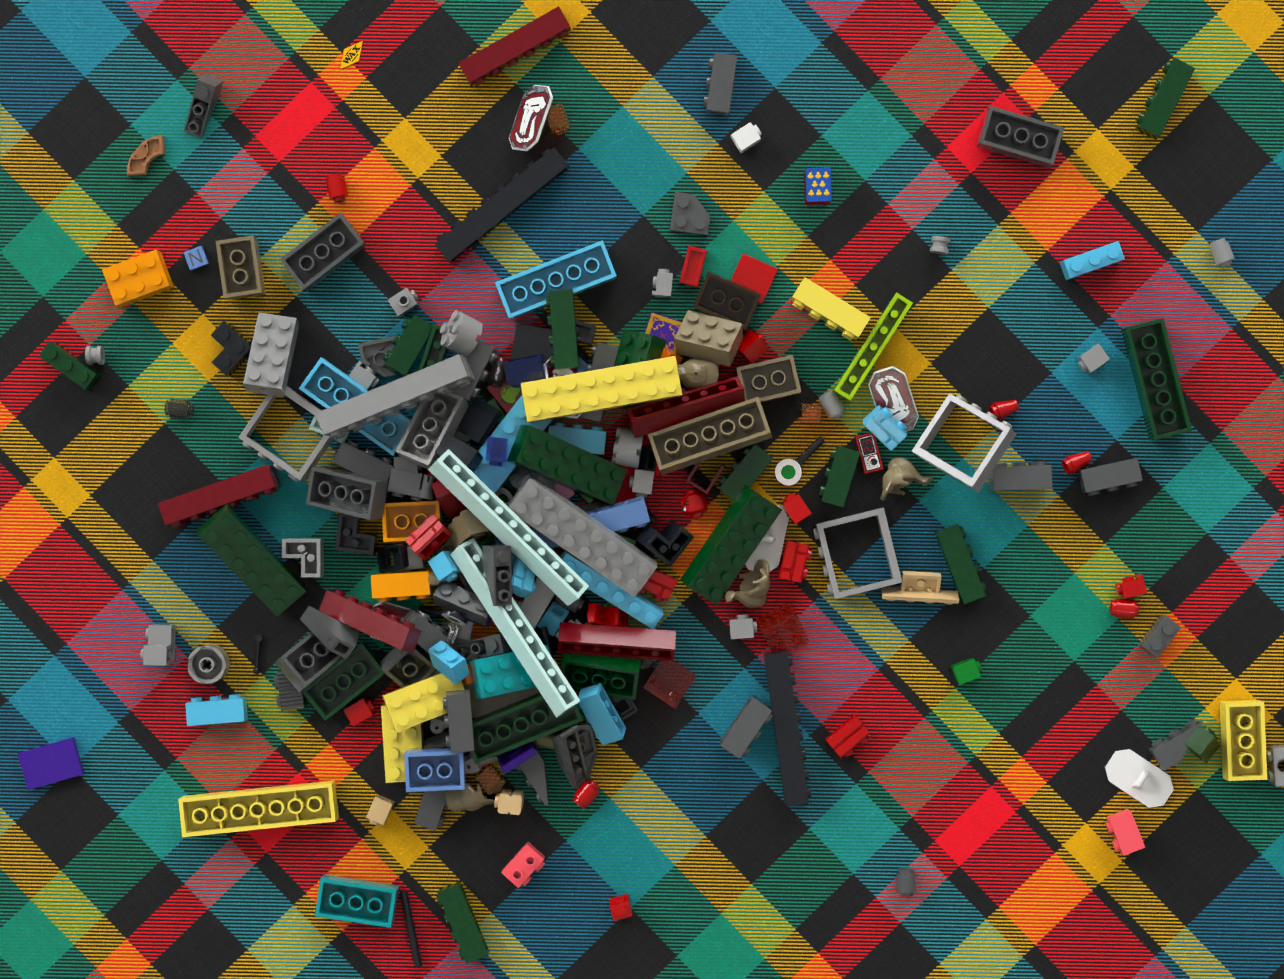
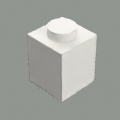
(746, 137)

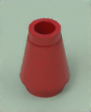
(1003, 409)
(1075, 462)

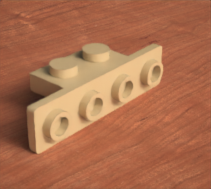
(920, 587)

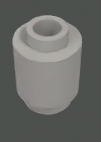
(1221, 252)
(831, 405)

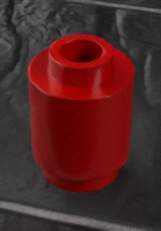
(336, 187)
(1124, 608)
(586, 793)

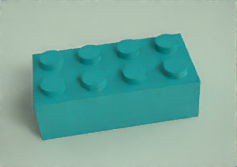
(499, 675)
(357, 901)

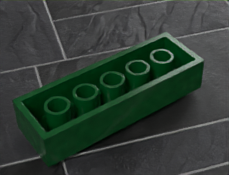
(1156, 379)
(566, 465)
(730, 545)
(251, 560)
(518, 725)

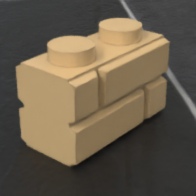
(509, 801)

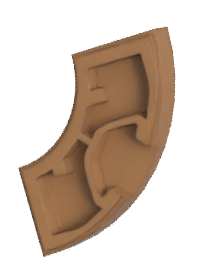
(144, 155)

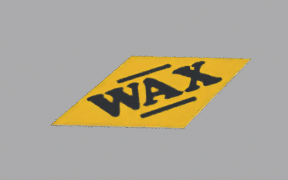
(351, 54)

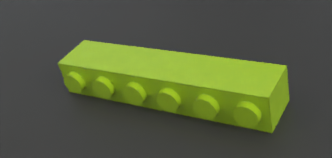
(872, 347)

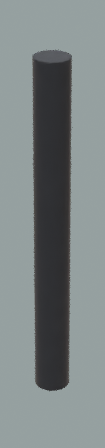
(410, 928)

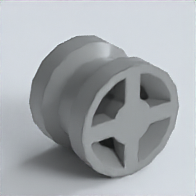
(940, 245)
(95, 355)

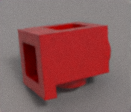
(1131, 587)
(620, 907)

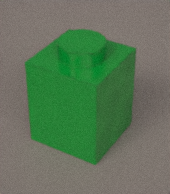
(966, 671)

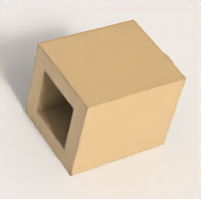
(380, 810)

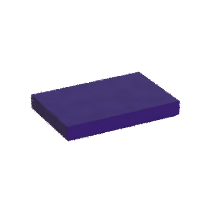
(50, 763)

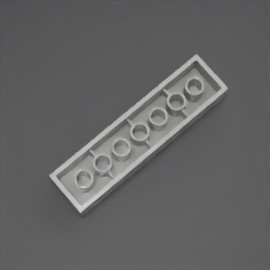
(395, 396)
(582, 535)

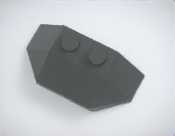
(576, 753)

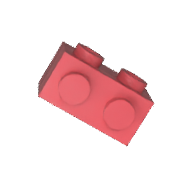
(1124, 832)
(523, 865)

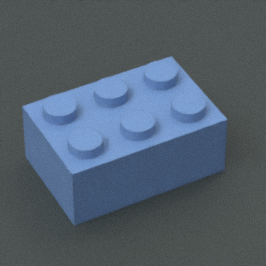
(434, 770)

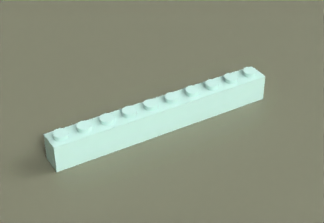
(508, 527)
(517, 633)

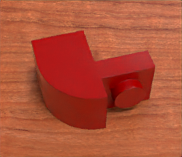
(606, 616)

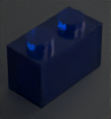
(524, 370)
(497, 451)

